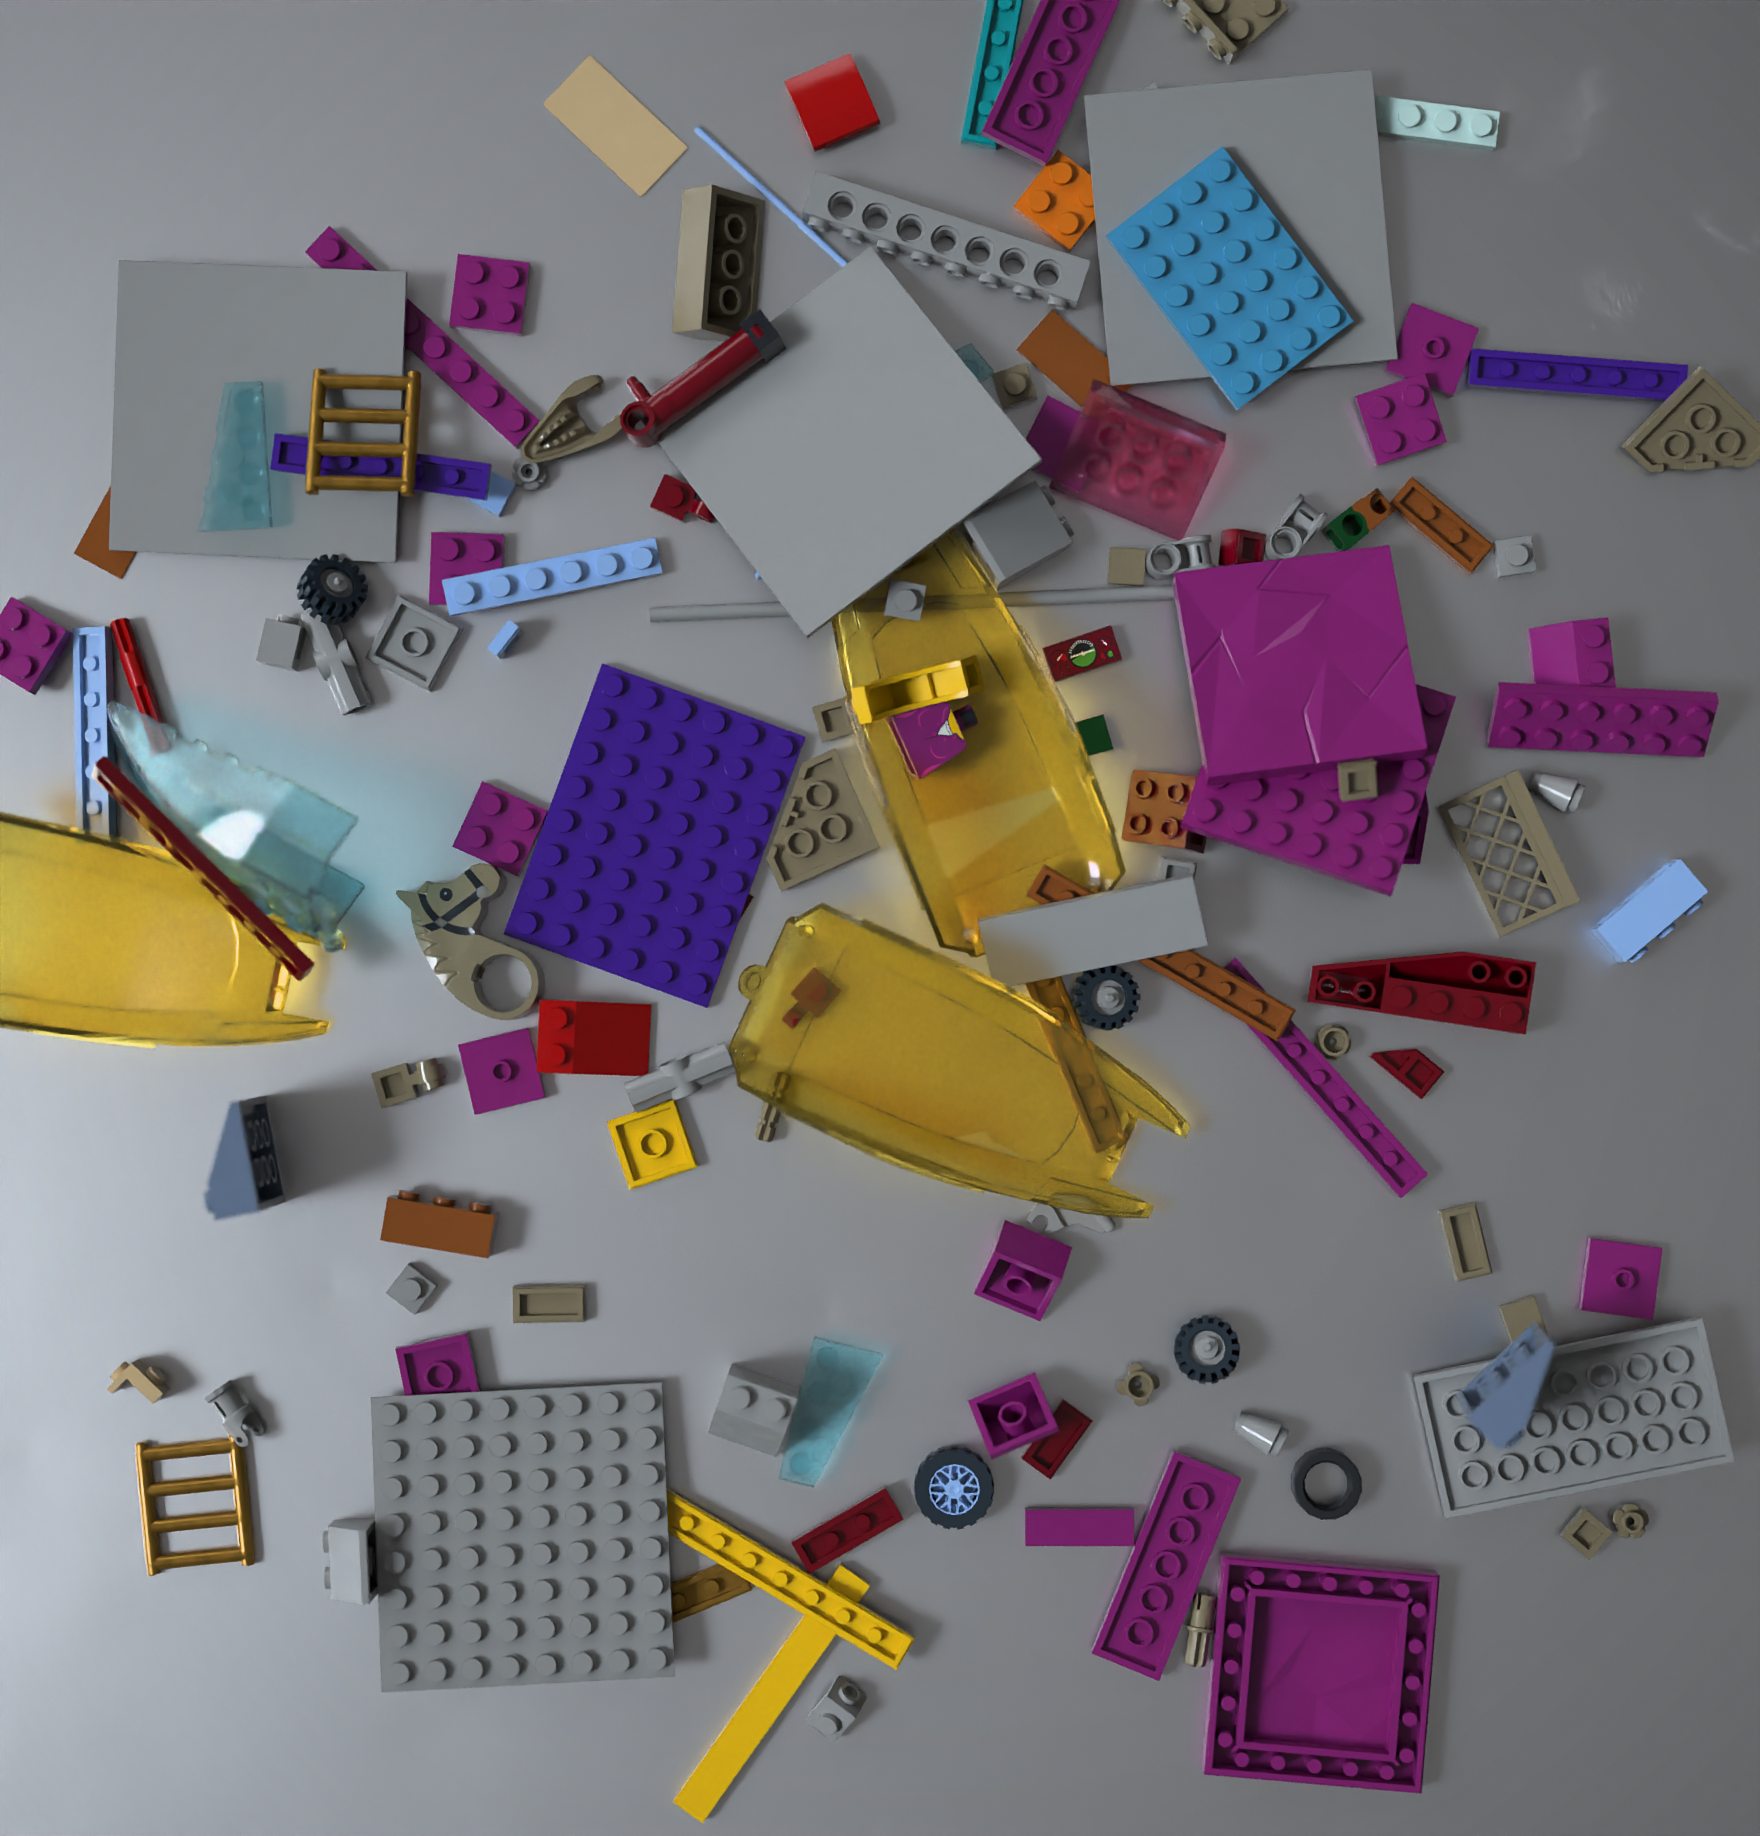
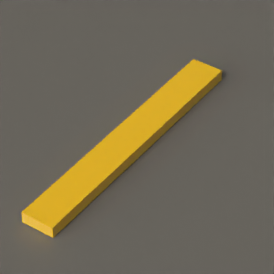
(787, 1581)
(762, 1705)

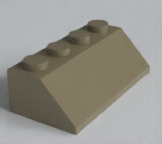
(717, 262)

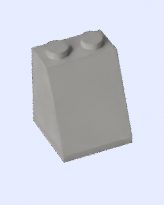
(1017, 534)
(754, 1410)

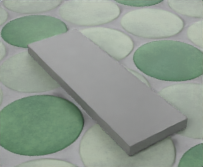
(1093, 931)

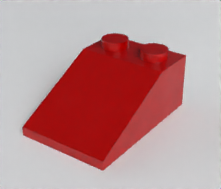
(593, 1038)

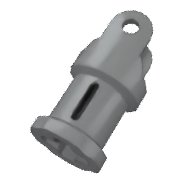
(235, 1413)

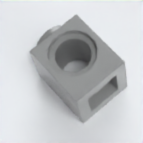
(282, 643)

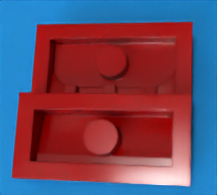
(832, 102)

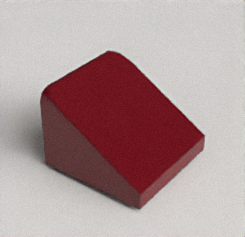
(1241, 547)

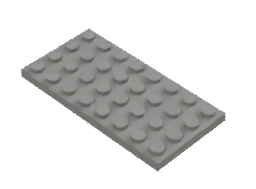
(1602, 1419)

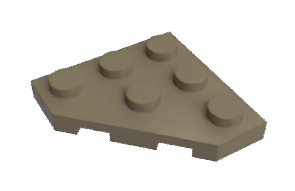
(1696, 430)
(819, 824)

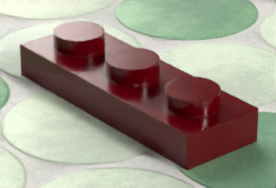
(847, 1529)

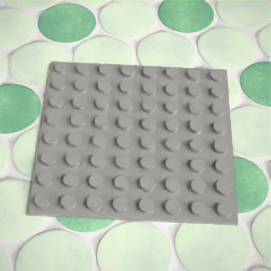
(1307, 154)
(217, 324)
(847, 445)
(522, 1537)

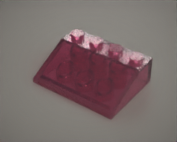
(1138, 460)

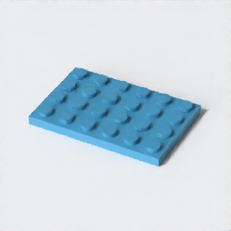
(1229, 278)

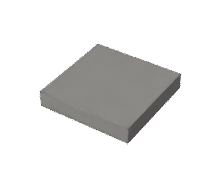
(414, 643)

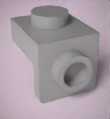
(837, 1709)

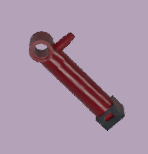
(700, 381)

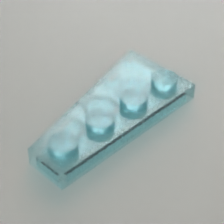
(239, 472)
(828, 1396)

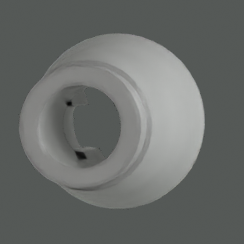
(1557, 790)
(1261, 1432)

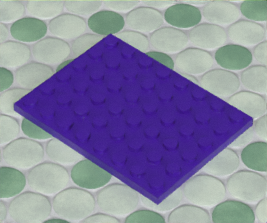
(654, 835)

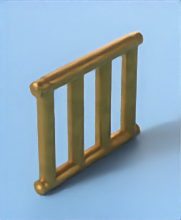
(405, 450)
(153, 1526)

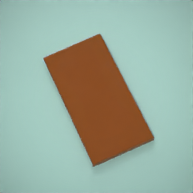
(1066, 357)
(95, 543)

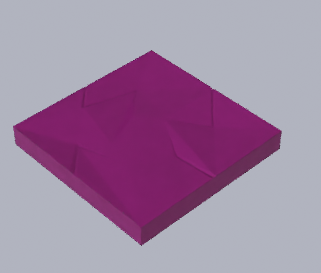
(1298, 665)
(1320, 1672)

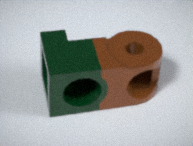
(1358, 521)

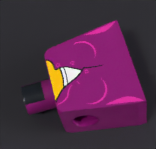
(930, 735)

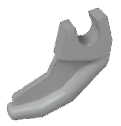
(1059, 1218)

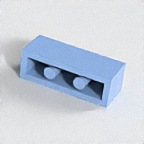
(1650, 911)

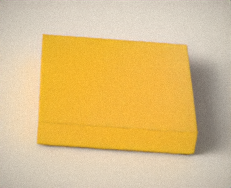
(652, 1144)

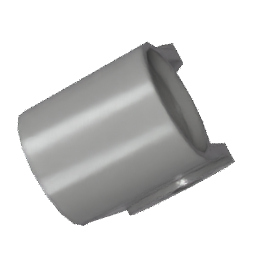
(1297, 526)
(1185, 555)

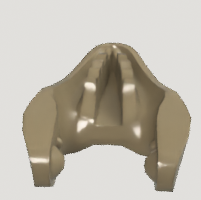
(563, 429)

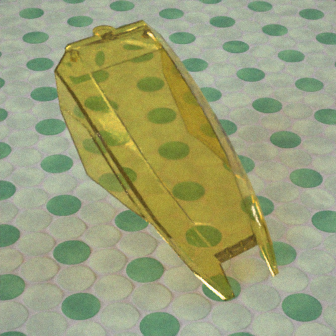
(1021, 785)
(129, 947)
(936, 1067)

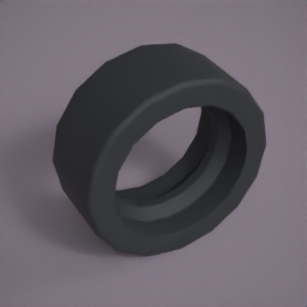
(1352, 1493)

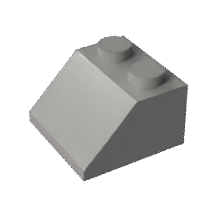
(352, 1560)

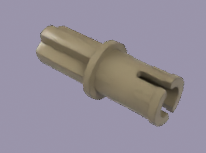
(1200, 1629)

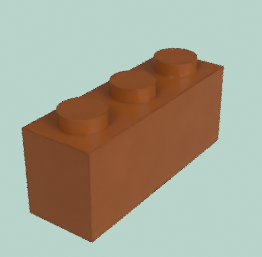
(440, 1224)

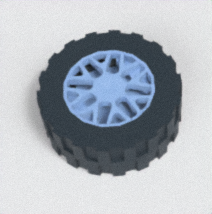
(954, 1487)

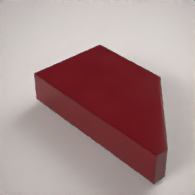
(1410, 1069)

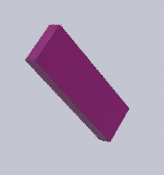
(1079, 1527)

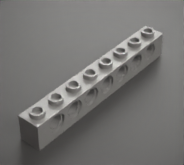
(829, 191)

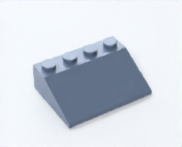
(246, 1163)
(1507, 1388)

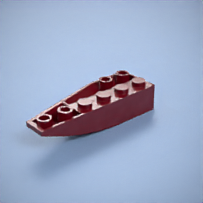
(1433, 987)

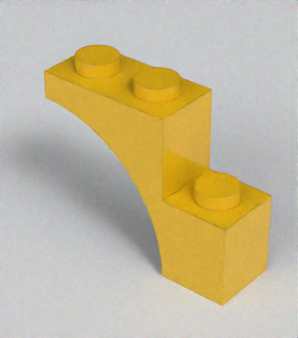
(917, 689)

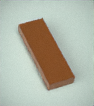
(1441, 525)

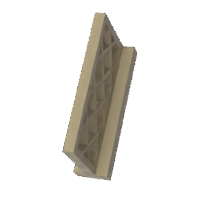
(1538, 840)

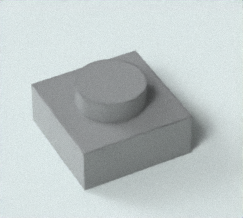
(1514, 556)
(904, 600)
(411, 1288)

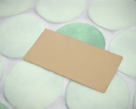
(615, 125)

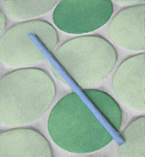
(773, 198)

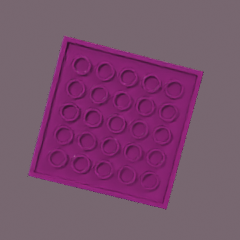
(1309, 825)

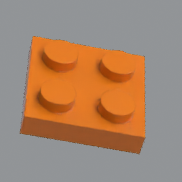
(1059, 201)

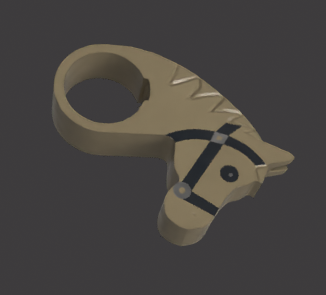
(449, 933)

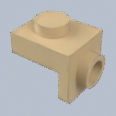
(146, 1379)

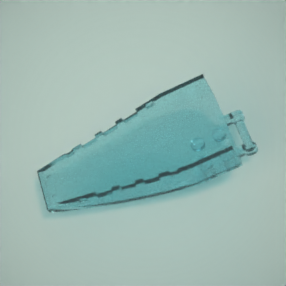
(249, 823)

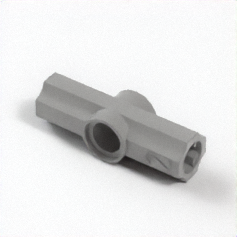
(337, 664)
(679, 1077)

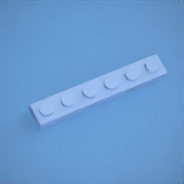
(551, 577)
(92, 725)

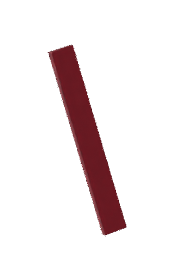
(202, 869)

